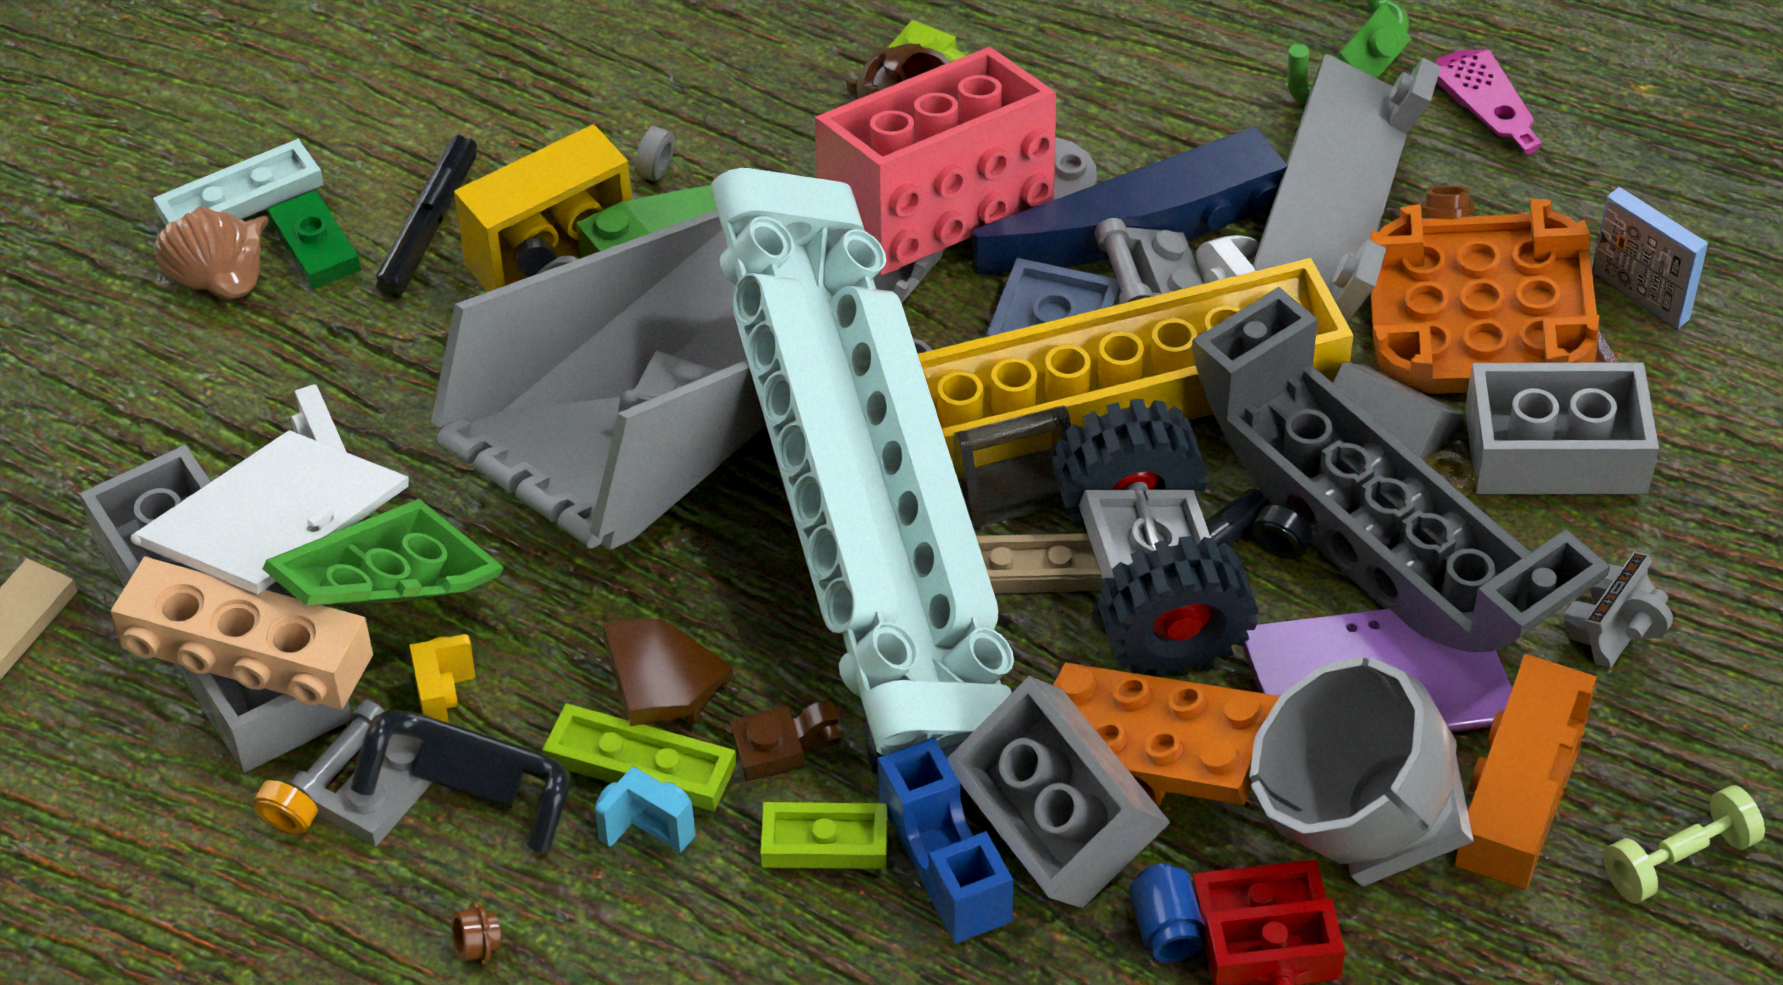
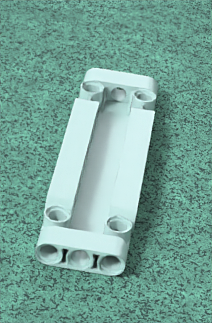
(862, 459)

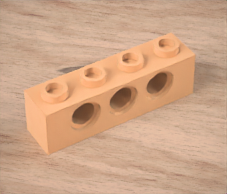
(242, 635)

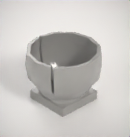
(1361, 769)

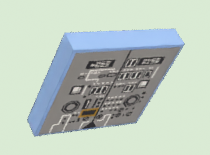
(1649, 257)

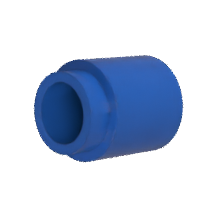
(1167, 913)

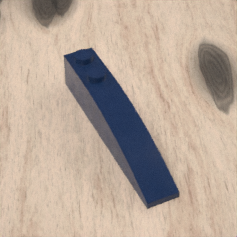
(1179, 194)

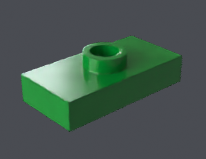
(314, 239)

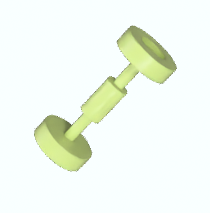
(1734, 818)

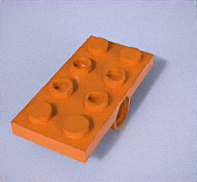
(1171, 730)

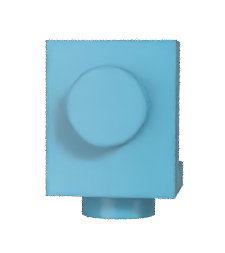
(648, 804)

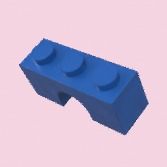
(956, 868)

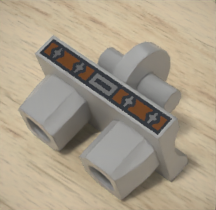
(1625, 611)

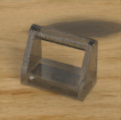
(1015, 484)

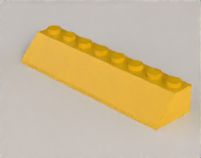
(1113, 357)

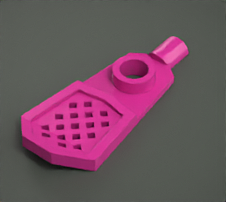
(1481, 86)

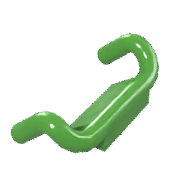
(1368, 50)

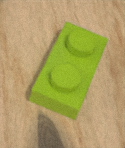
(824, 835)

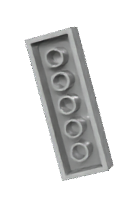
(249, 721)

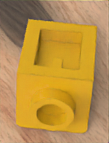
(437, 668)

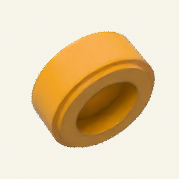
(284, 807)

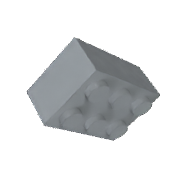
(1561, 428)
(1056, 792)

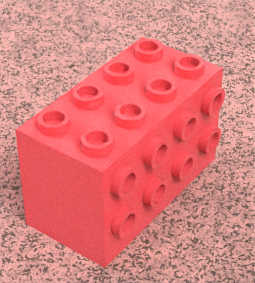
(942, 153)

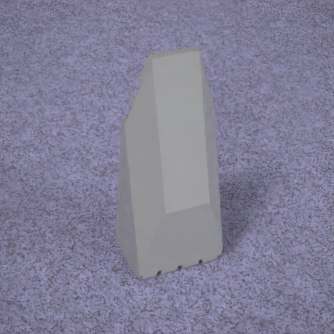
(543, 366)

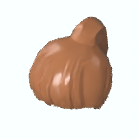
(212, 252)

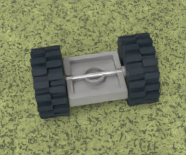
(1165, 583)

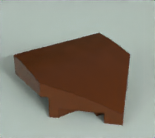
(661, 670)

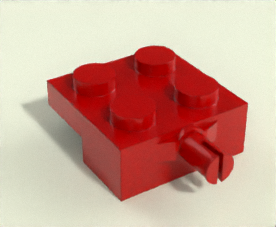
(1269, 925)

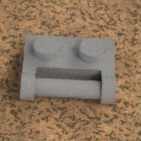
(1160, 257)
(396, 789)

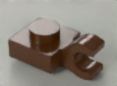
(775, 742)

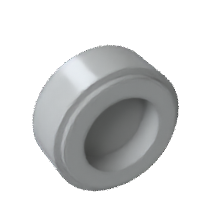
(654, 153)

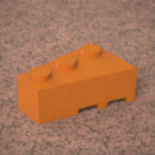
(1525, 770)

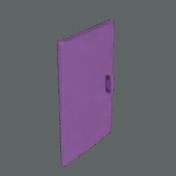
(1461, 683)

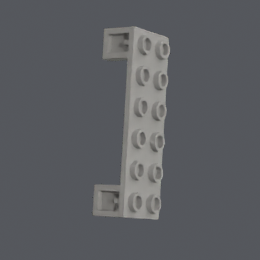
(1343, 176)

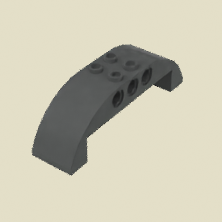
(1370, 497)

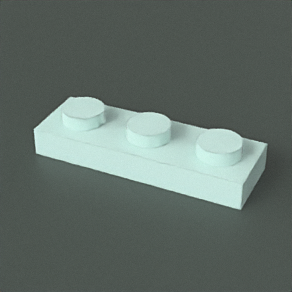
(246, 185)

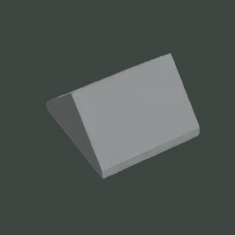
(1406, 413)

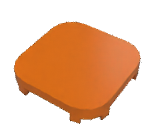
(1481, 295)

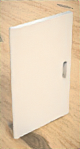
(269, 506)

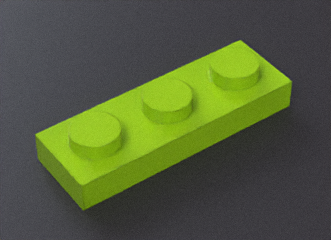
(609, 747)

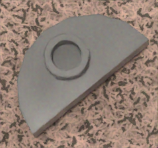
(1073, 169)

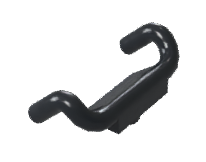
(469, 765)

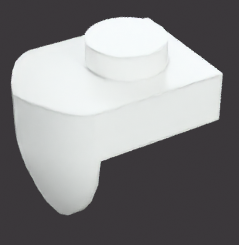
(1226, 257)

